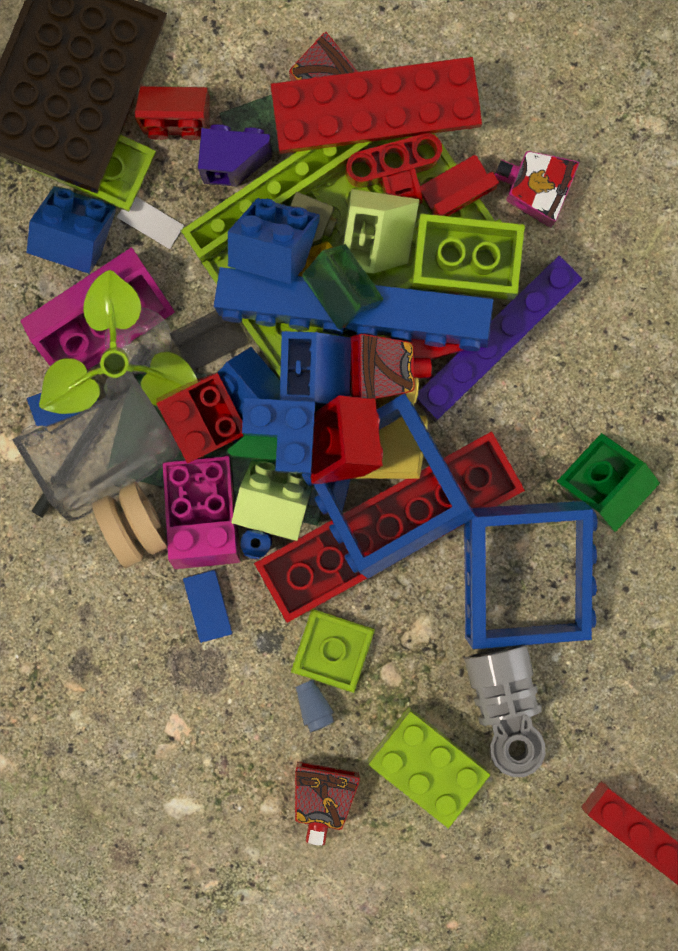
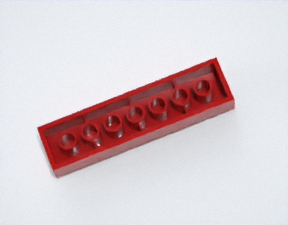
(315, 564)

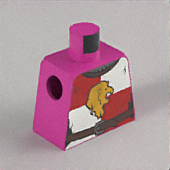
(538, 184)

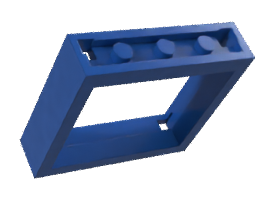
(418, 537)
(475, 574)

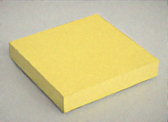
(400, 452)

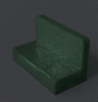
(341, 285)

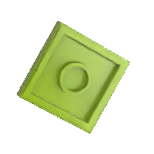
(332, 650)

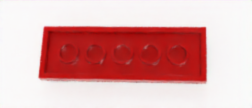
(376, 105)

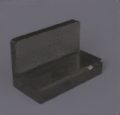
(208, 339)

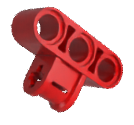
(400, 180)

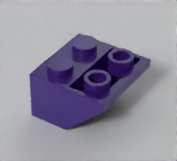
(230, 155)

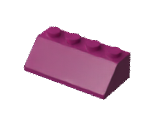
(60, 325)

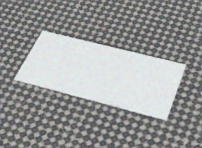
(152, 222)

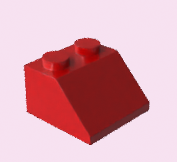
(346, 440)

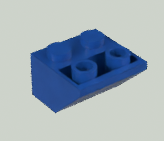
(70, 229)
(272, 240)
(314, 367)
(248, 378)

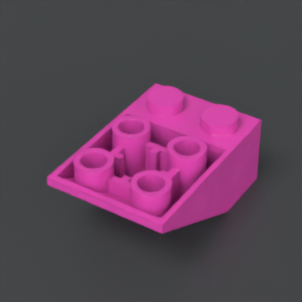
(200, 513)

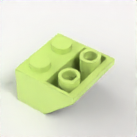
(380, 229)
(272, 501)

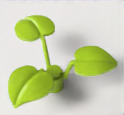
(110, 305)

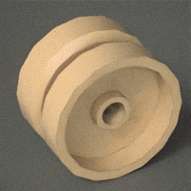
(129, 525)

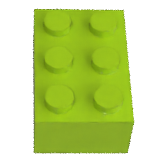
(468, 256)
(428, 767)

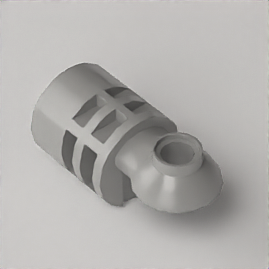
(507, 704)

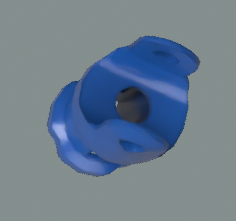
(247, 546)

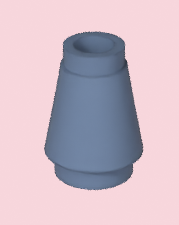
(314, 708)

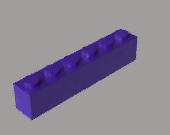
(504, 333)

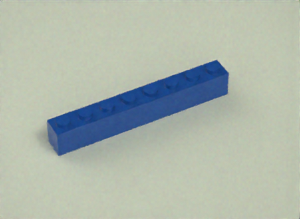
(402, 313)

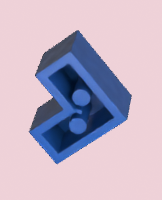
(287, 421)

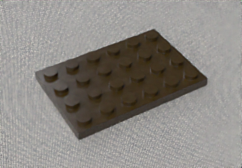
(73, 83)

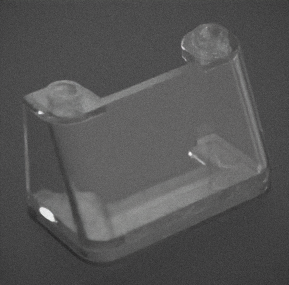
(98, 449)

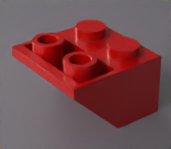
(173, 111)
(201, 416)

